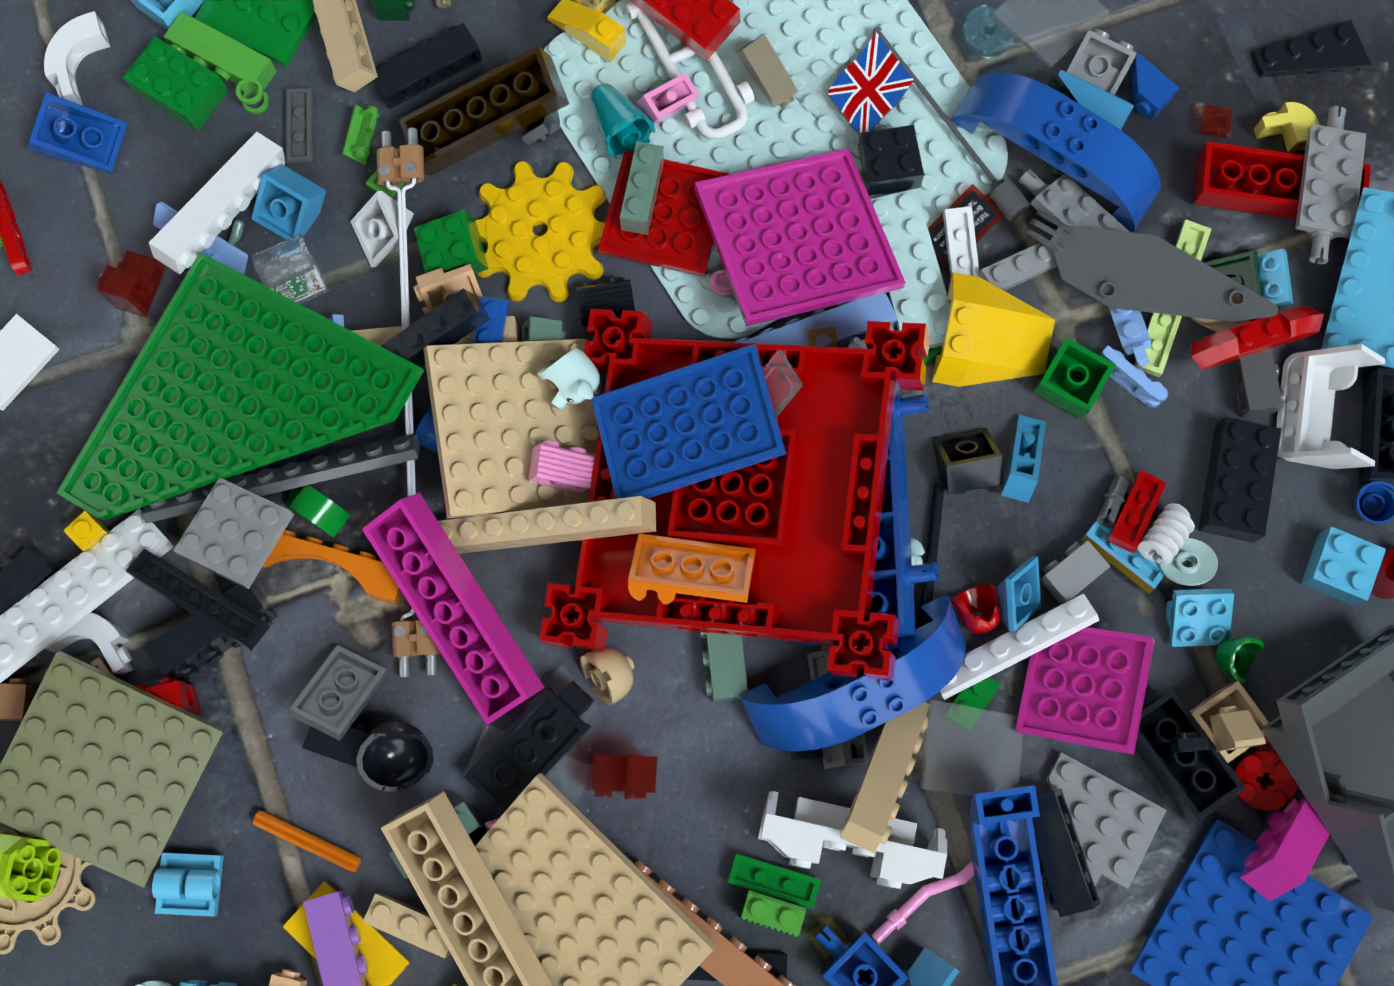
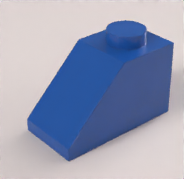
(1149, 88)

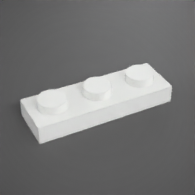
(961, 241)

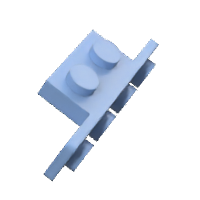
(219, 250)

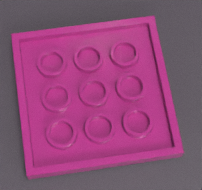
(1088, 690)

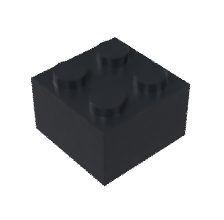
(890, 160)

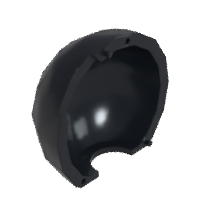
(394, 757)

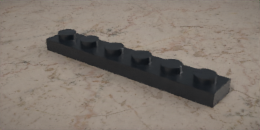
(198, 599)

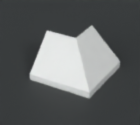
(378, 226)

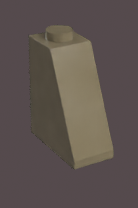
(768, 71)

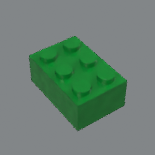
(176, 84)

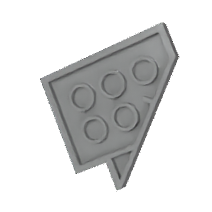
(1108, 818)

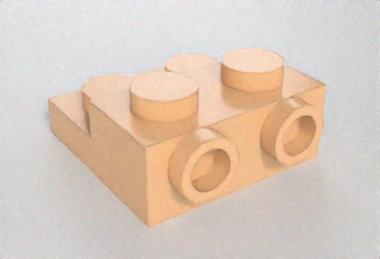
(439, 286)

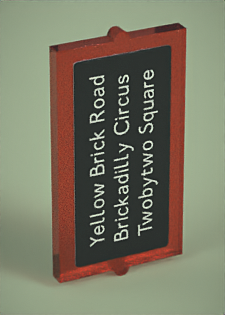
(984, 218)

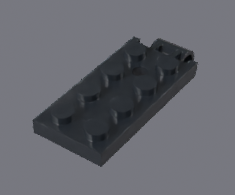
(524, 751)

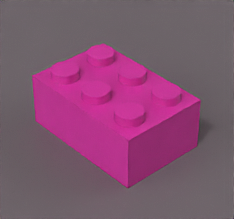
(1285, 850)

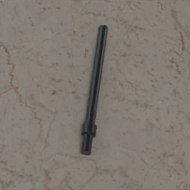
(932, 547)

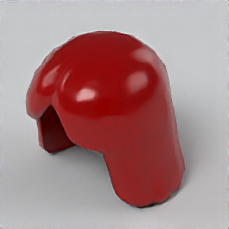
(978, 598)

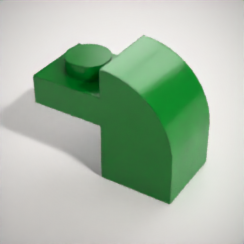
(317, 509)

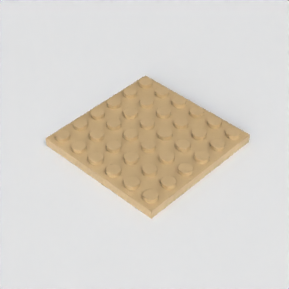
(490, 418)

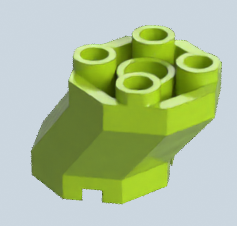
(27, 867)

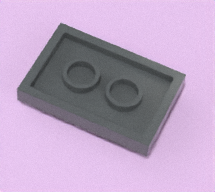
(338, 692)

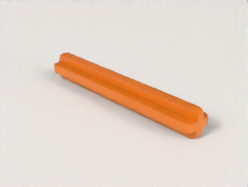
(307, 841)

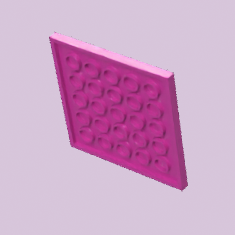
(798, 236)

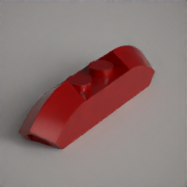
(1256, 336)

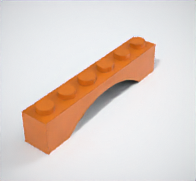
(364, 567)

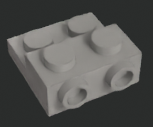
(1102, 61)

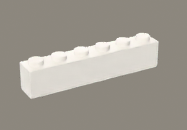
(216, 204)

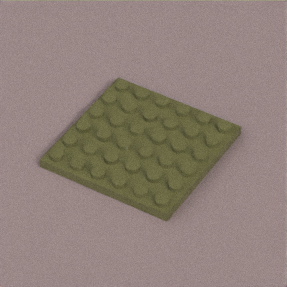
(103, 768)

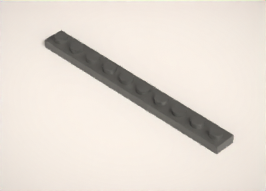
(295, 475)

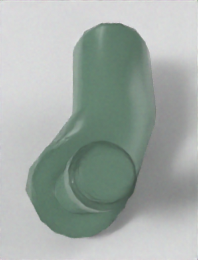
(236, 232)

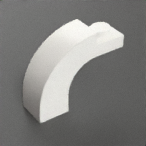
(67, 49)
(107, 637)

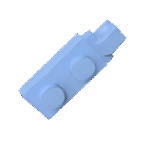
(1132, 333)

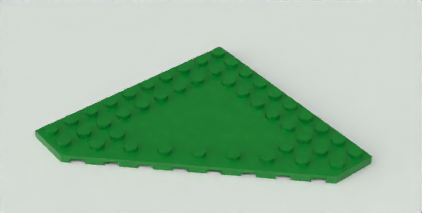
(228, 389)

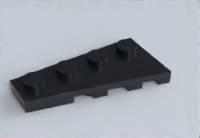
(1320, 50)

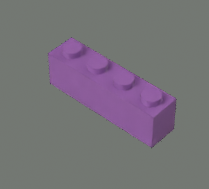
(336, 940)

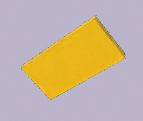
(383, 958)

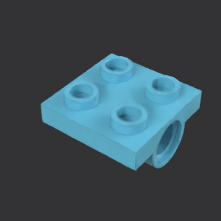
(1276, 277)
(1199, 617)
(188, 884)

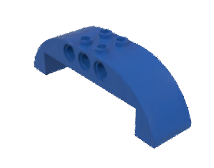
(1066, 138)
(844, 707)
(1011, 888)

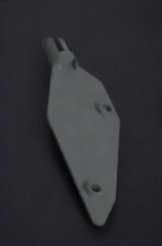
(1145, 274)

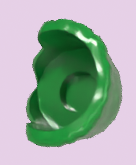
(1236, 654)

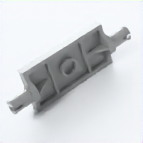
(1330, 183)
(1068, 203)

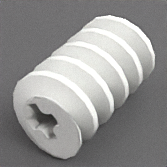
(1167, 535)

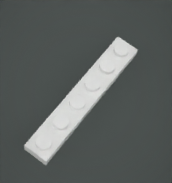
(1022, 643)

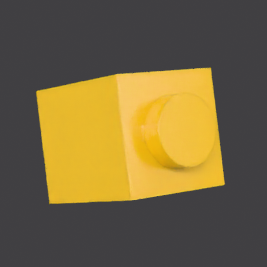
(86, 531)

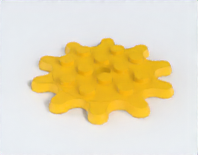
(546, 258)

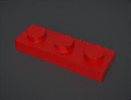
(1136, 511)

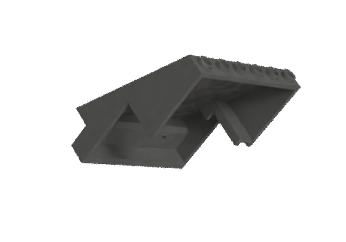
(1340, 752)

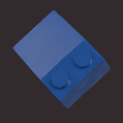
(76, 134)

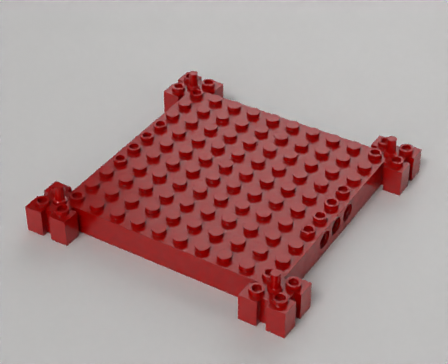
(803, 512)

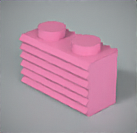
(561, 467)

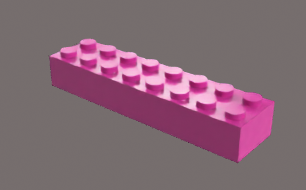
(452, 607)

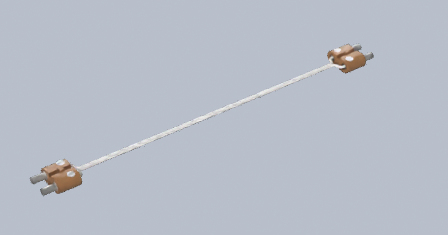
(394, 167)

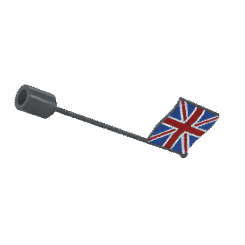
(877, 84)

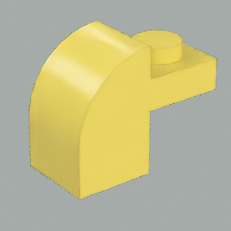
(1291, 122)

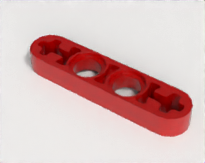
(12, 236)

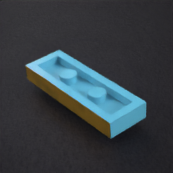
(1137, 568)

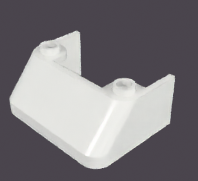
(1308, 405)

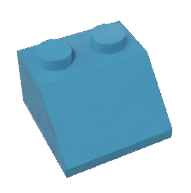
(287, 202)

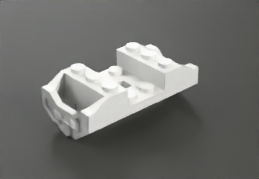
(822, 822)

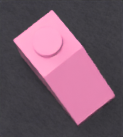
(668, 99)

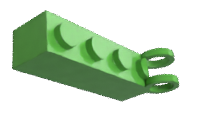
(224, 57)

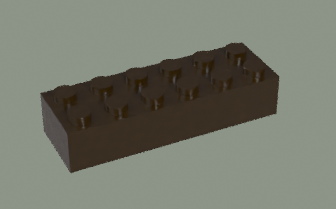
(487, 109)

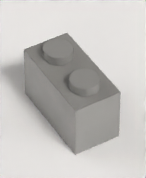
(1074, 573)

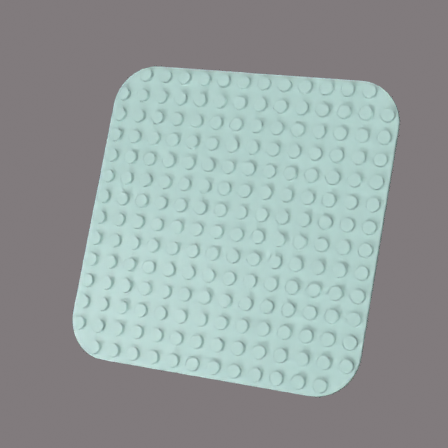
(774, 135)

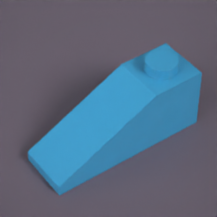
(1097, 100)
(1024, 459)

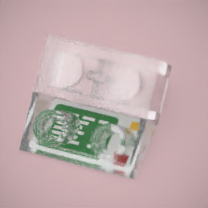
(290, 270)

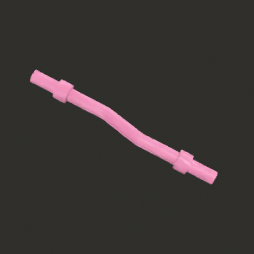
(898, 917)

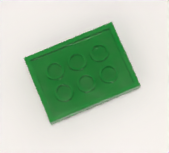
(265, 26)

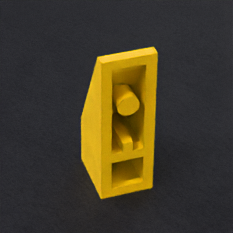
(590, 28)

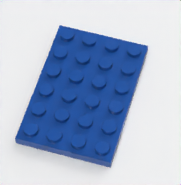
(688, 425)

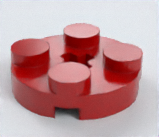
(1268, 797)

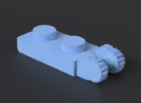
(1134, 379)

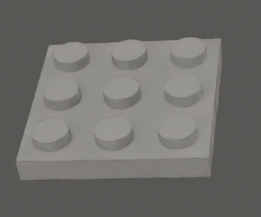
(233, 533)

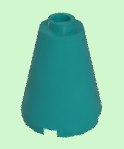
(619, 120)

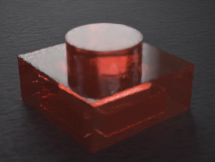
(1216, 121)

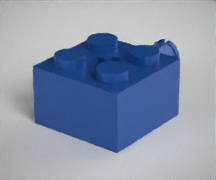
(859, 954)

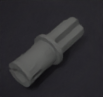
(1113, 501)

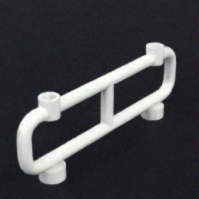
(739, 94)

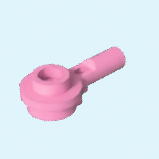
(720, 284)

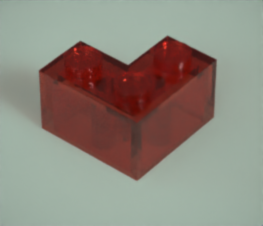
(132, 284)
(622, 774)

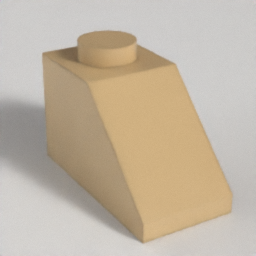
(1235, 729)

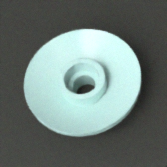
(1198, 557)

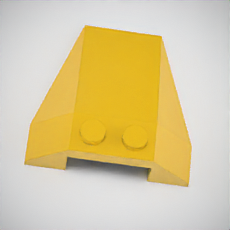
(990, 335)

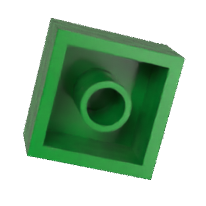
(451, 243)
(1074, 378)

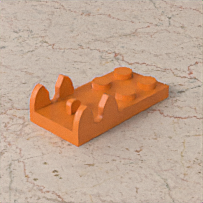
(690, 569)

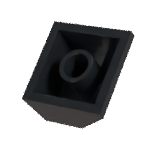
(968, 461)

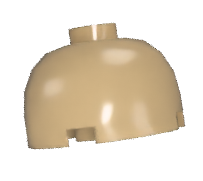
(609, 672)

